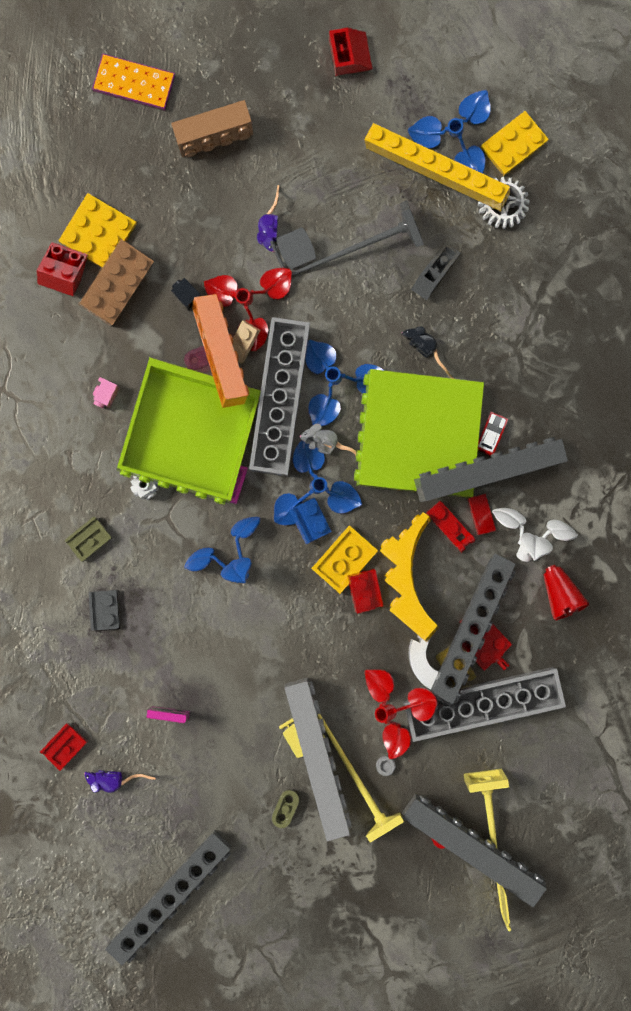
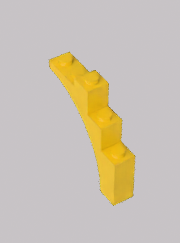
(401, 554)

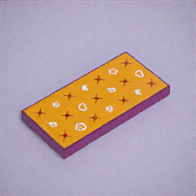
(133, 82)

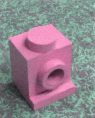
(105, 393)

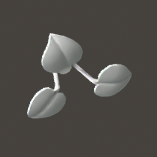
(531, 545)

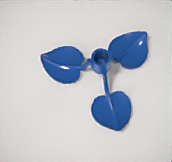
(473, 108)
(318, 358)
(342, 495)
(237, 569)

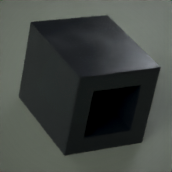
(184, 293)

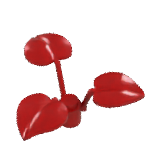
(275, 282)
(422, 705)

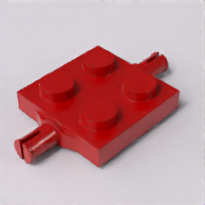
(492, 649)

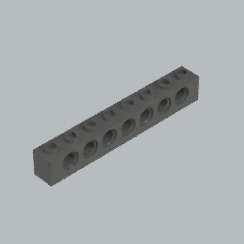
(503, 568)
(119, 948)

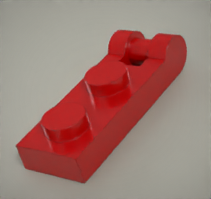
(450, 526)

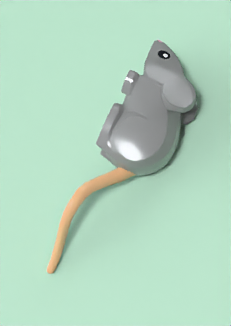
(323, 440)

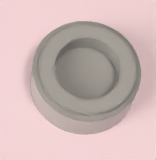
(385, 766)

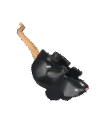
(425, 344)

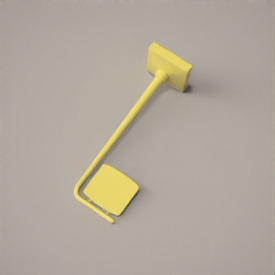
(486, 782)
(383, 823)

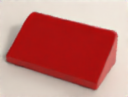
(481, 514)

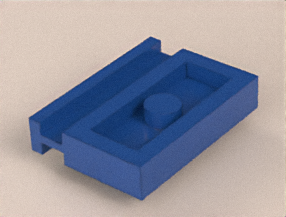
(310, 520)

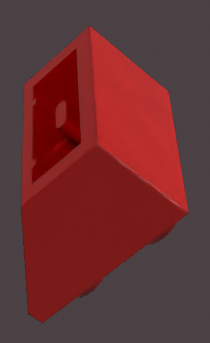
(349, 51)
(61, 269)

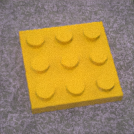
(96, 230)

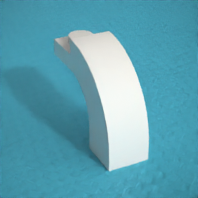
(419, 663)

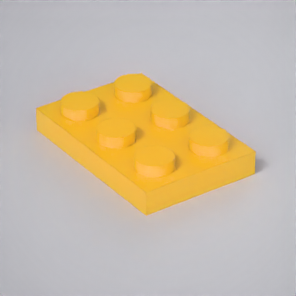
(514, 143)
(344, 558)

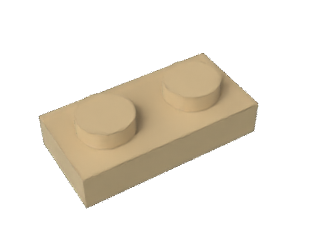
(244, 340)

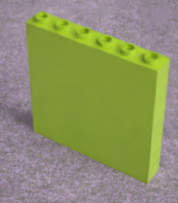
(415, 428)
(185, 435)

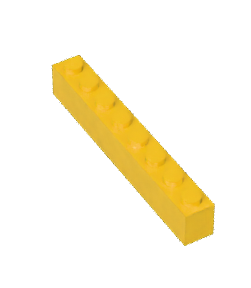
(437, 167)

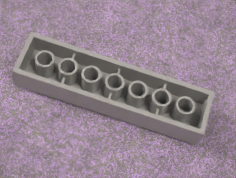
(279, 396)
(492, 703)
(317, 760)

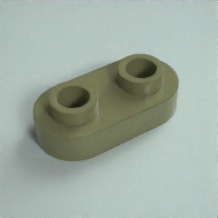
(285, 808)

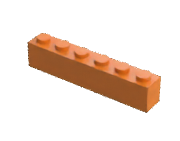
(219, 350)

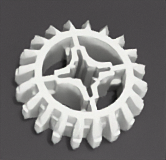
(519, 200)

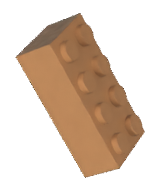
(213, 129)
(116, 282)

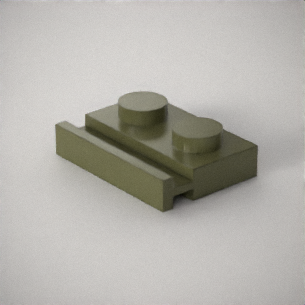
(88, 539)

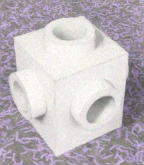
(147, 492)

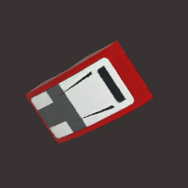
(491, 433)

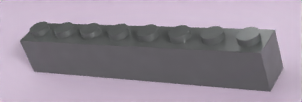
(490, 470)
(474, 849)

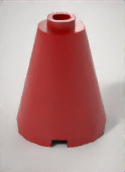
(563, 593)

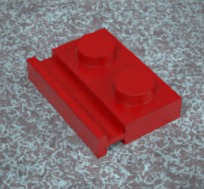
(365, 591)
(63, 746)

